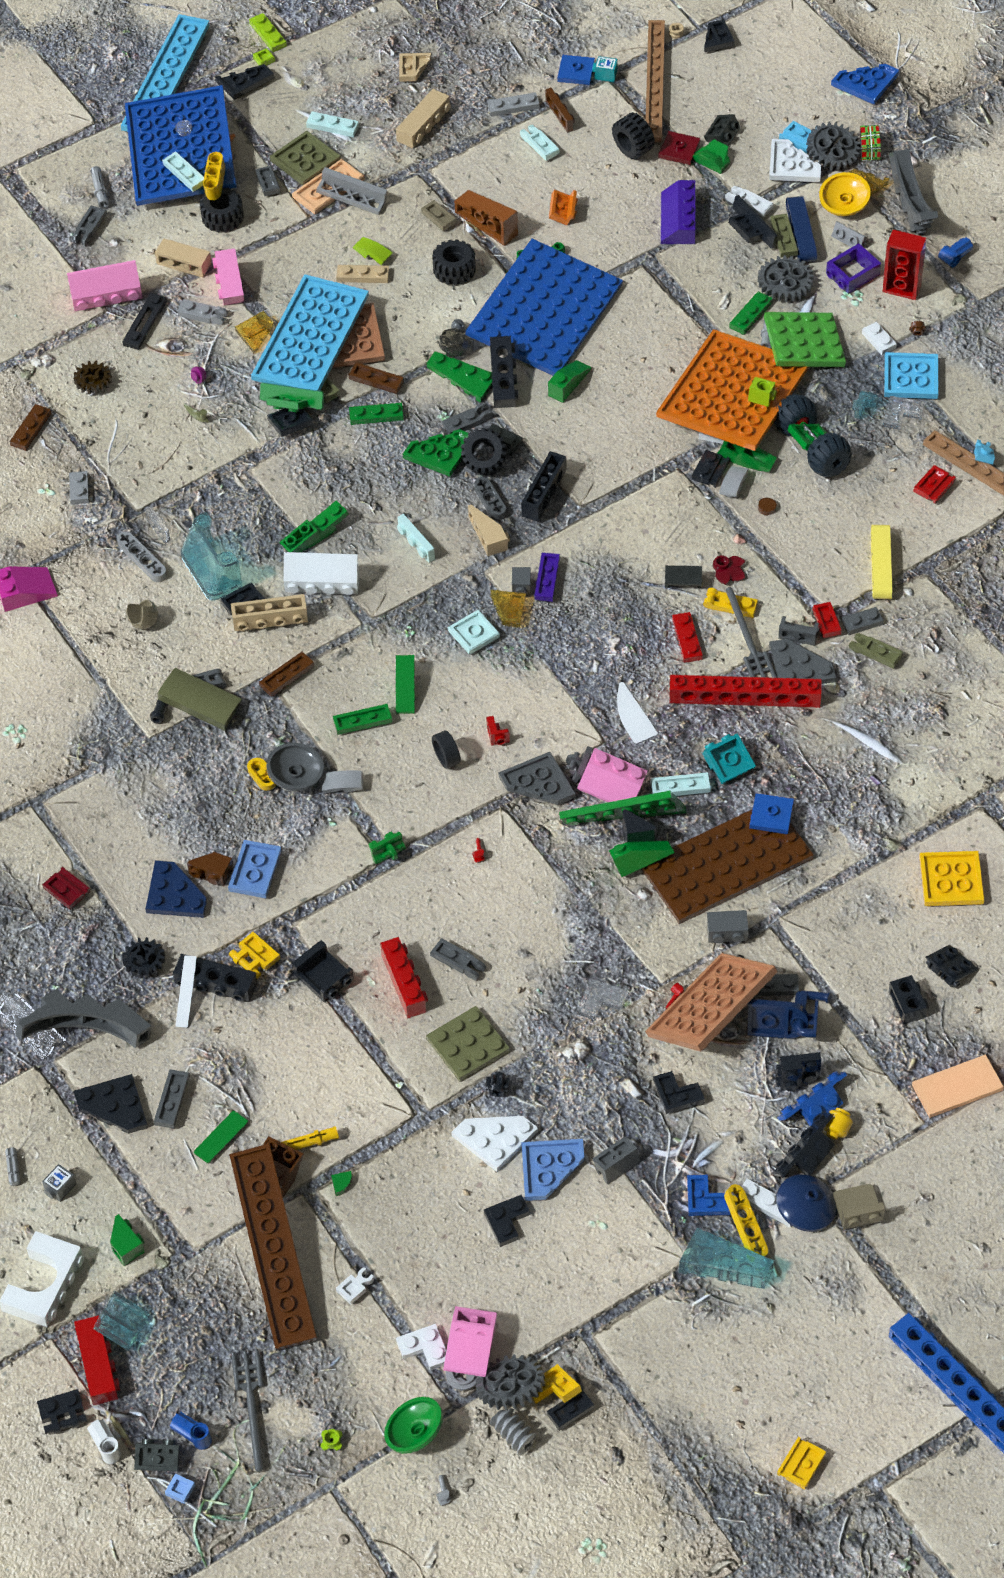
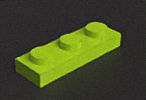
(267, 32)

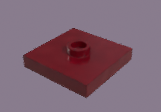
(679, 147)

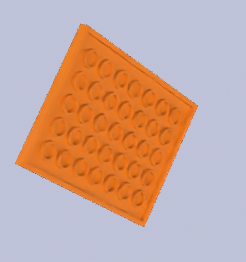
(716, 390)

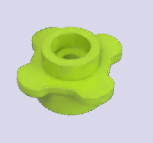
(331, 1434)

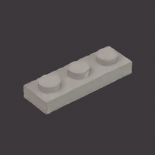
(513, 104)

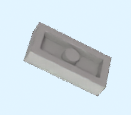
(79, 487)

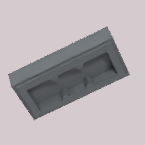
(267, 181)

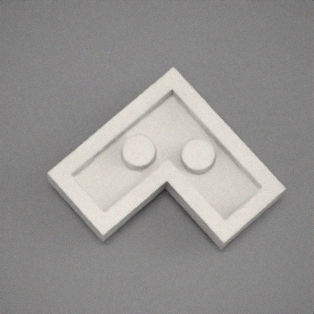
(423, 1341)

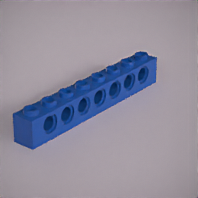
(945, 1379)

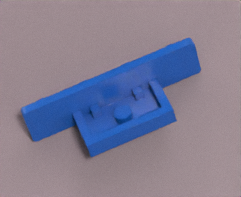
(820, 1100)

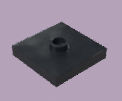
(288, 422)

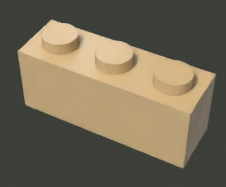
(183, 257)

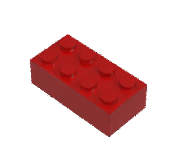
(904, 264)

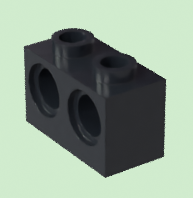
(904, 1000)

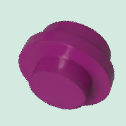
(198, 374)

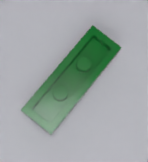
(750, 313)
(376, 413)
(362, 719)

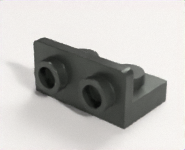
(723, 129)
(511, 440)
(157, 1456)

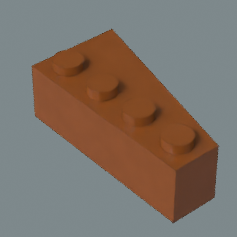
(488, 216)

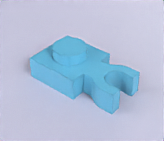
(984, 452)

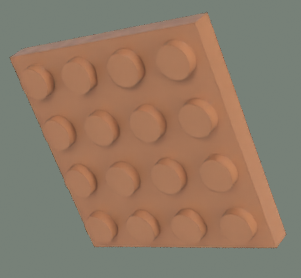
(363, 341)

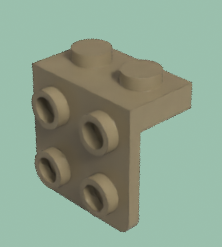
(858, 1206)

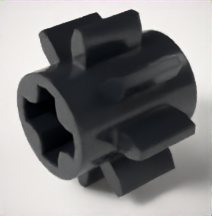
(497, 1084)

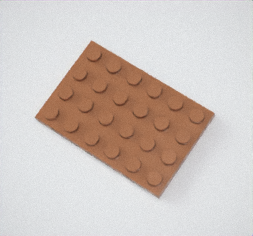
(711, 1002)

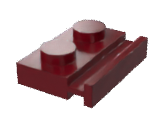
(66, 888)

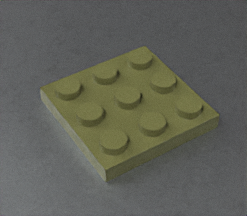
(304, 157)
(467, 1043)

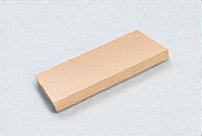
(316, 202)
(957, 1086)

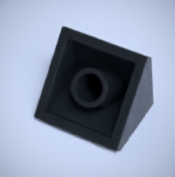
(637, 829)

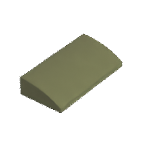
(199, 698)

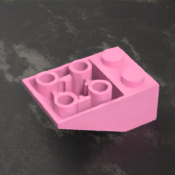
(470, 1341)

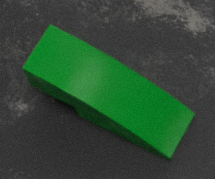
(755, 460)
(405, 684)

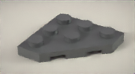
(797, 662)
(538, 779)

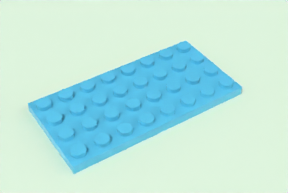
(310, 334)

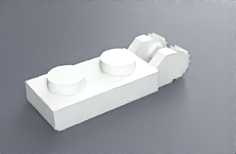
(757, 203)

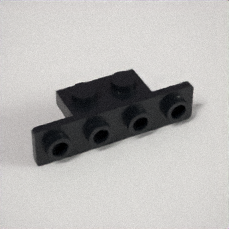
(750, 224)
(809, 1149)

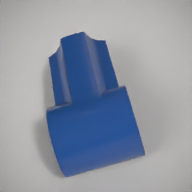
(952, 254)
(191, 1430)

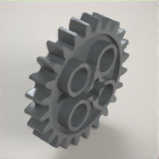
(841, 154)
(785, 278)
(510, 1382)

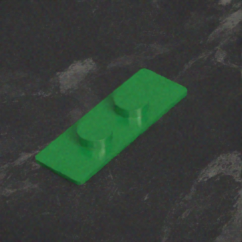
(220, 1136)

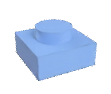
(180, 1488)

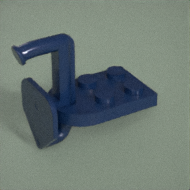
(785, 1018)

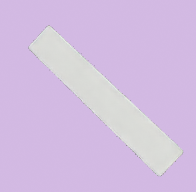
(186, 991)

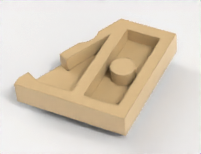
(412, 65)

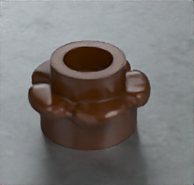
(917, 328)

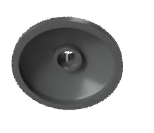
(298, 760)

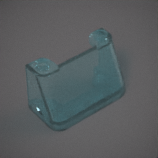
(214, 573)

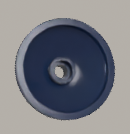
(802, 1210)

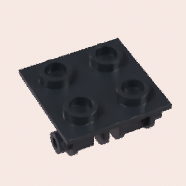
(950, 964)

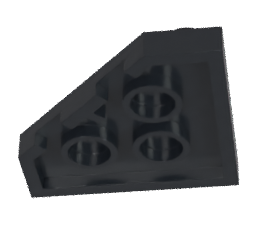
(113, 1103)

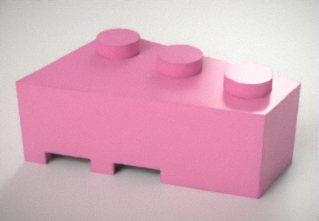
(228, 277)

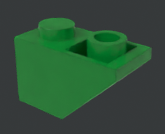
(124, 1242)

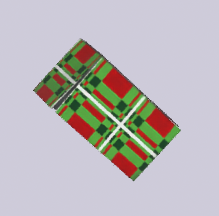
(870, 142)

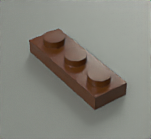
(559, 109)
(376, 378)
(30, 427)
(286, 674)

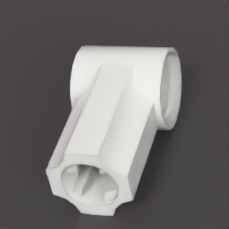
(104, 1440)

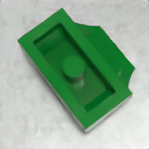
(713, 156)

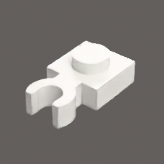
(353, 1287)

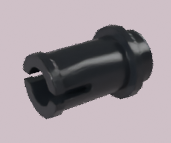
(157, 715)

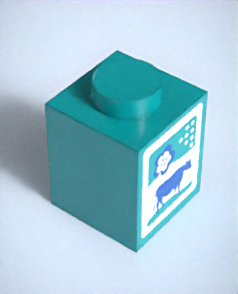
(605, 69)

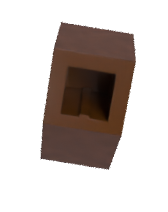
(212, 868)

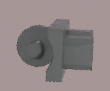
(580, 763)

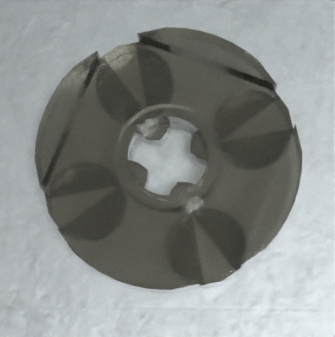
(455, 343)

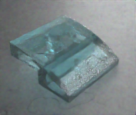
(121, 1320)

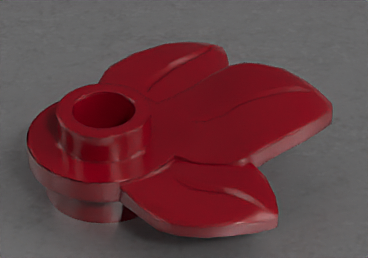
(728, 569)

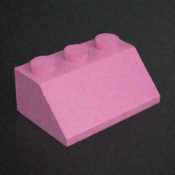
(611, 777)

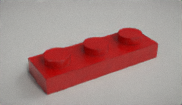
(687, 637)

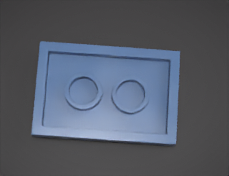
(254, 869)

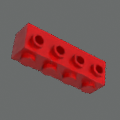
(403, 978)

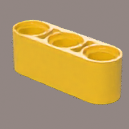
(214, 176)

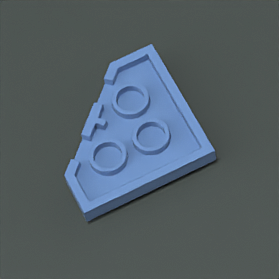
(549, 1165)

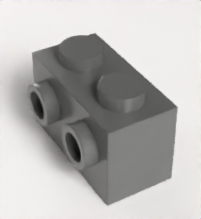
(727, 926)

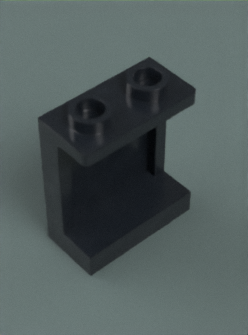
(322, 972)

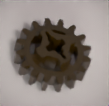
(92, 377)

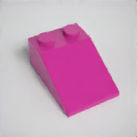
(25, 586)

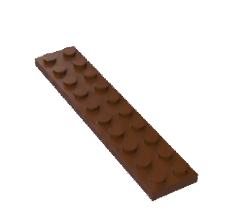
(273, 1247)

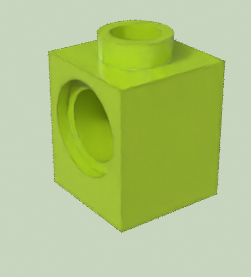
(762, 391)

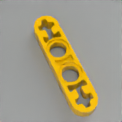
(748, 1222)

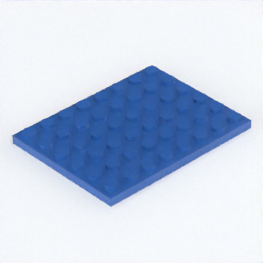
(154, 138)
(545, 306)

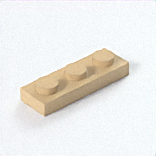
(362, 273)

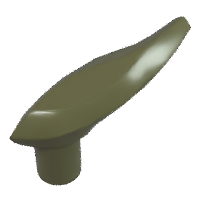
(198, 415)

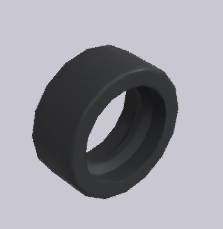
(446, 749)

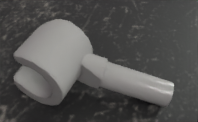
(444, 1496)

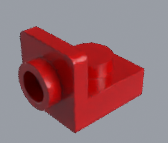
(496, 736)

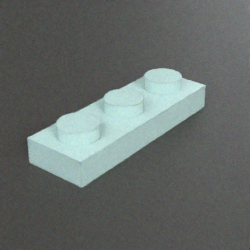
(332, 124)
(184, 171)
(415, 538)
(682, 784)

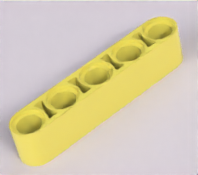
(881, 562)

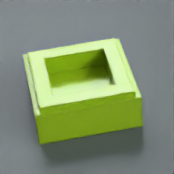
(264, 57)

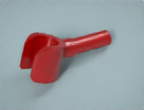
(478, 855)
(677, 989)

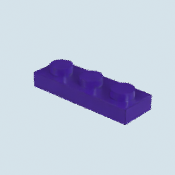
(547, 577)

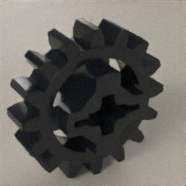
(134, 961)

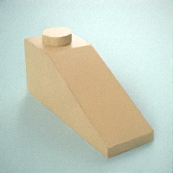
(488, 531)

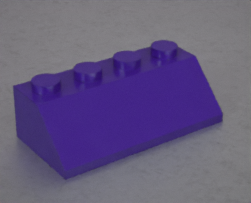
(678, 213)

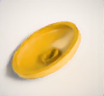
(844, 194)

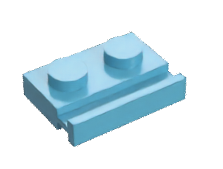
(797, 135)

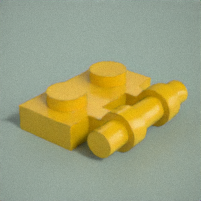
(258, 950)

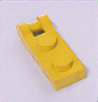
(746, 604)

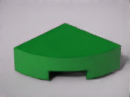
(341, 1182)

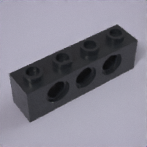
(502, 346)
(544, 486)
(225, 974)

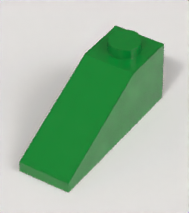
(566, 380)
(636, 855)

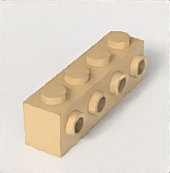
(269, 612)

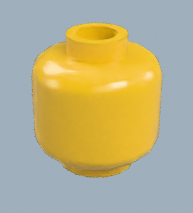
(839, 1124)

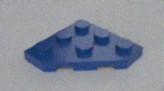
(866, 82)

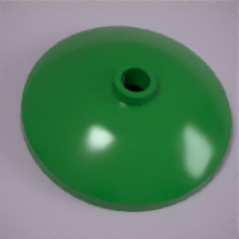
(413, 1425)

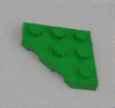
(438, 452)

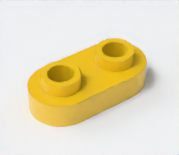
(260, 776)

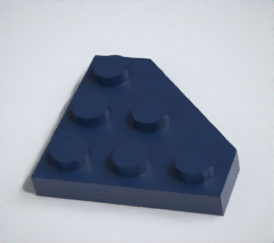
(174, 892)

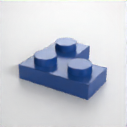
(701, 1201)

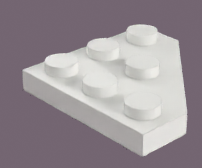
(792, 164)
(494, 1138)

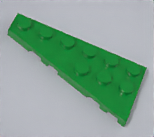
(643, 806)

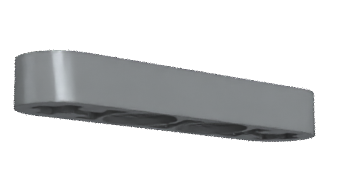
(144, 555)

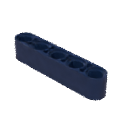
(801, 228)

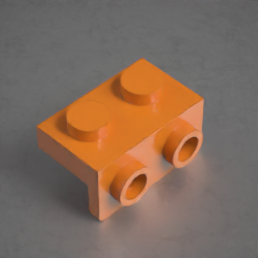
(563, 206)

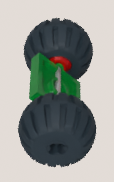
(827, 452)

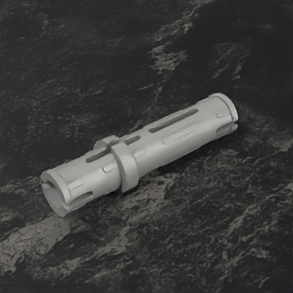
(100, 190)

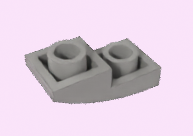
(733, 481)
(342, 780)

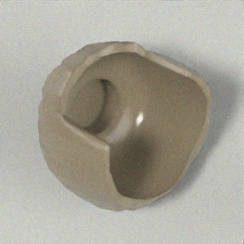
(142, 615)

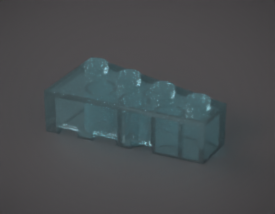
(724, 1260)

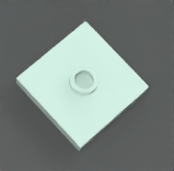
(473, 632)

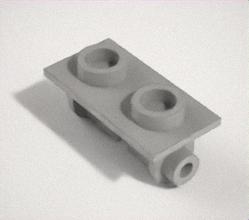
(848, 235)

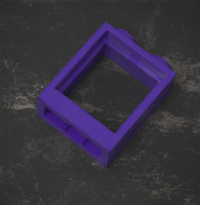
(858, 253)

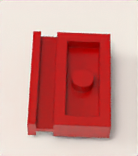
(934, 484)

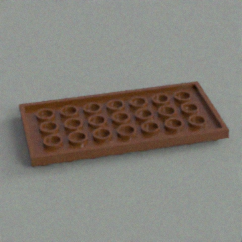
(723, 865)

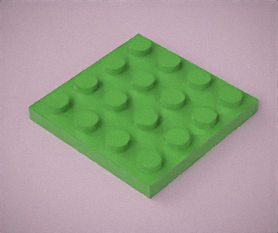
(804, 339)

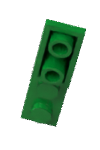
(318, 529)

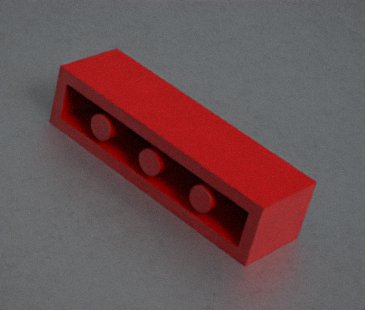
(96, 1362)

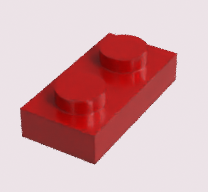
(827, 619)

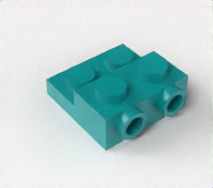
(728, 758)

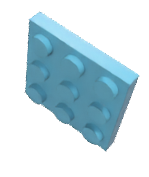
(911, 375)

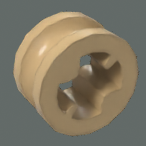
(676, 30)

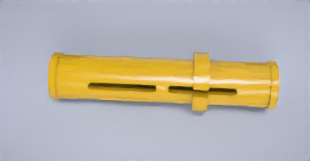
(313, 1138)

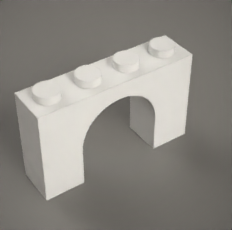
(42, 1305)

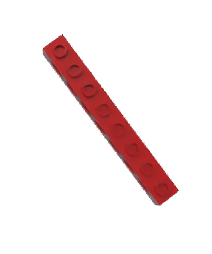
(745, 691)

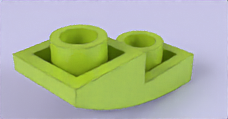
(368, 247)

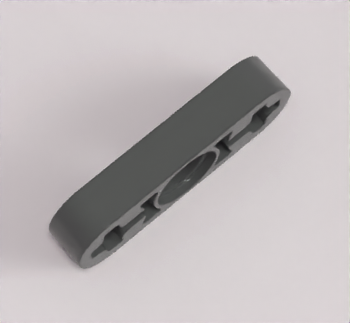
(490, 505)

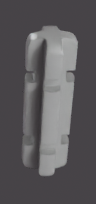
(12, 1166)

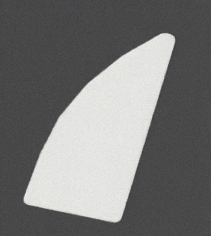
(633, 717)

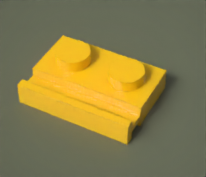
(801, 1463)

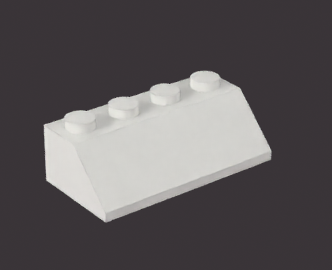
(321, 573)

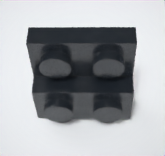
(797, 1068)

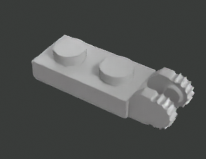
(202, 312)

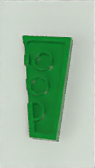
(466, 376)

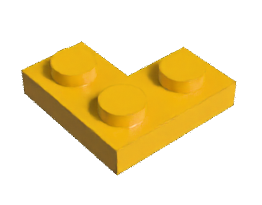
(560, 1383)

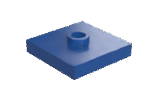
(575, 69)
(771, 813)

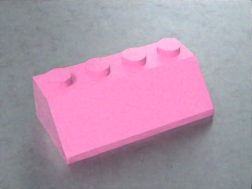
(104, 285)

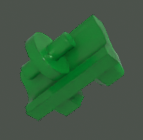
(387, 847)

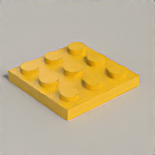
(951, 878)

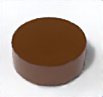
(767, 506)

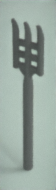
(754, 655)
(249, 1388)

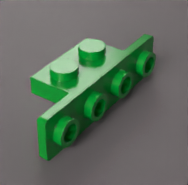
(291, 397)

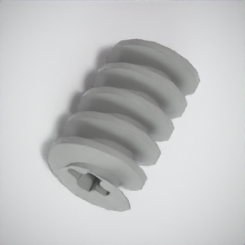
(513, 1431)

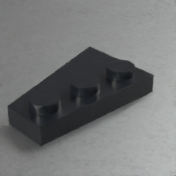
(244, 82)

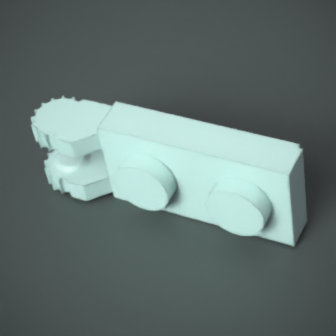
(539, 142)

